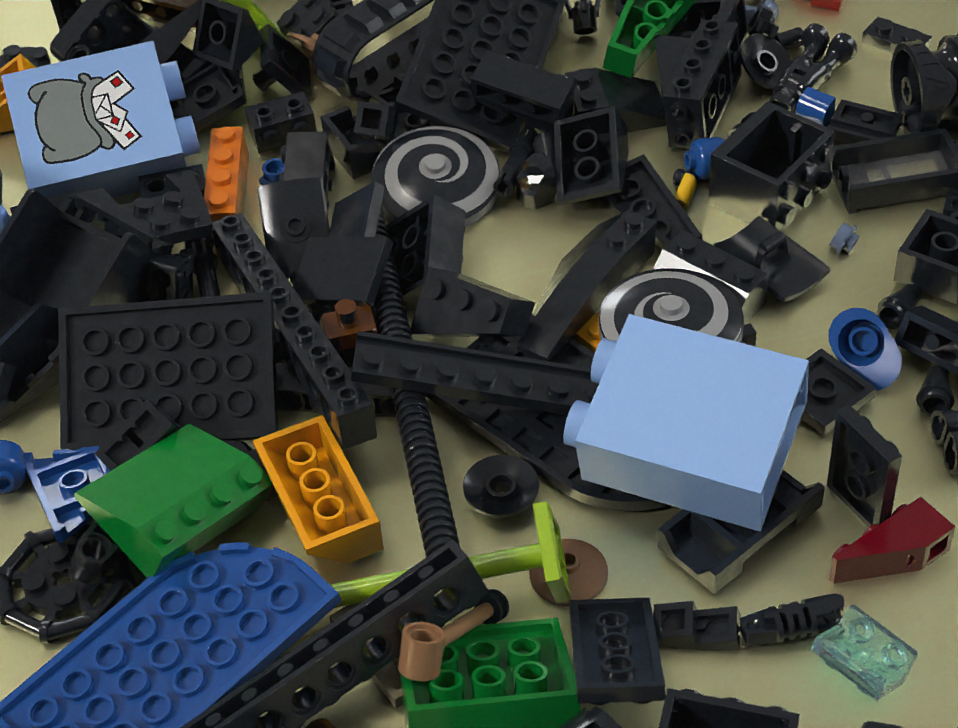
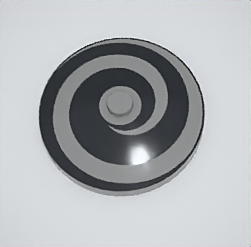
(437, 163)
(674, 298)

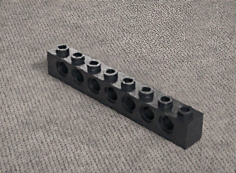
(345, 643)

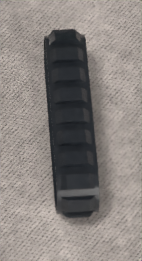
(352, 31)

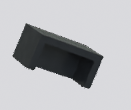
(348, 147)

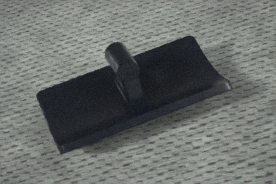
(289, 216)
(789, 265)

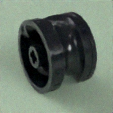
(926, 85)

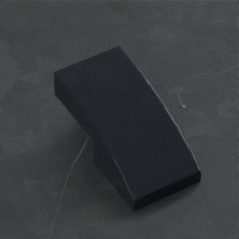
(702, 629)

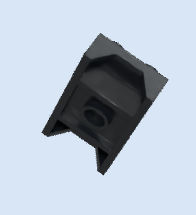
(716, 549)

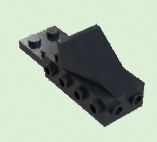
(701, 73)

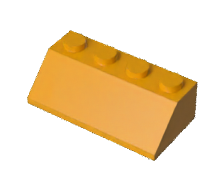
(320, 492)

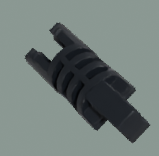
(792, 620)

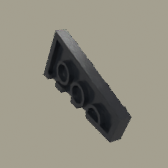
(647, 194)

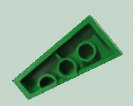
(636, 32)

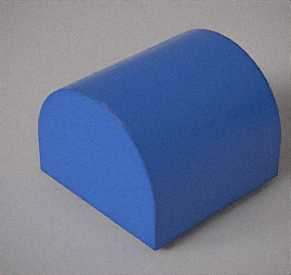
(816, 106)

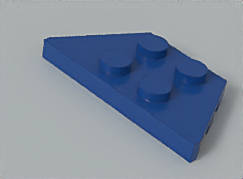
(58, 480)

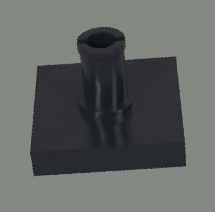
(282, 63)

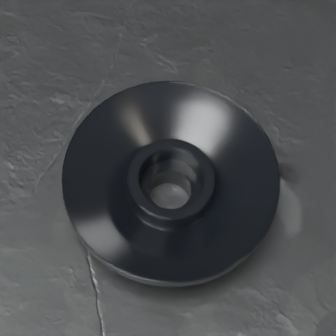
(764, 59)
(496, 475)

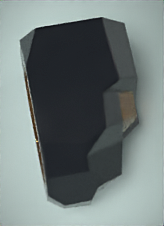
(536, 182)

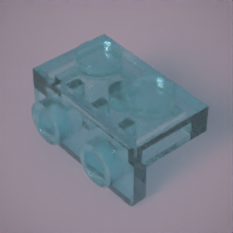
(866, 653)

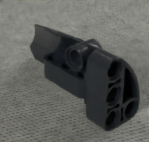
(110, 26)

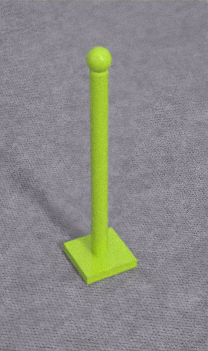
(545, 554)

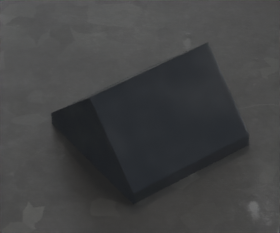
(225, 34)

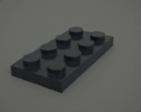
(615, 651)

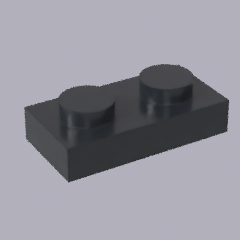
(887, 34)

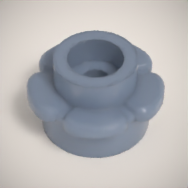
(844, 238)

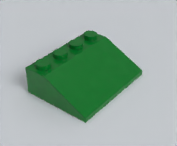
(175, 497)
(498, 679)

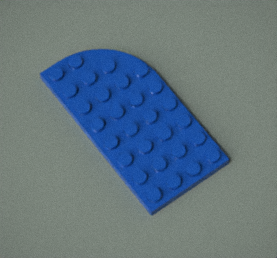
(176, 642)

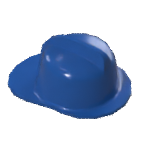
(865, 346)

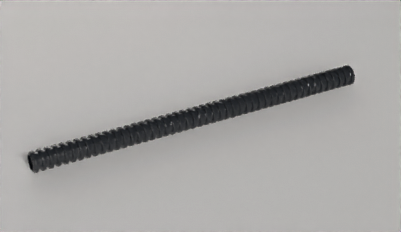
(414, 421)

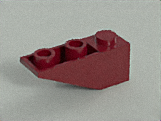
(901, 544)

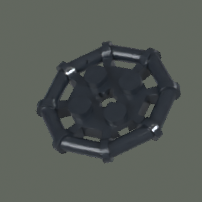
(46, 597)

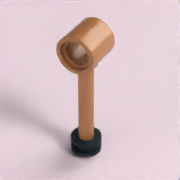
(424, 642)

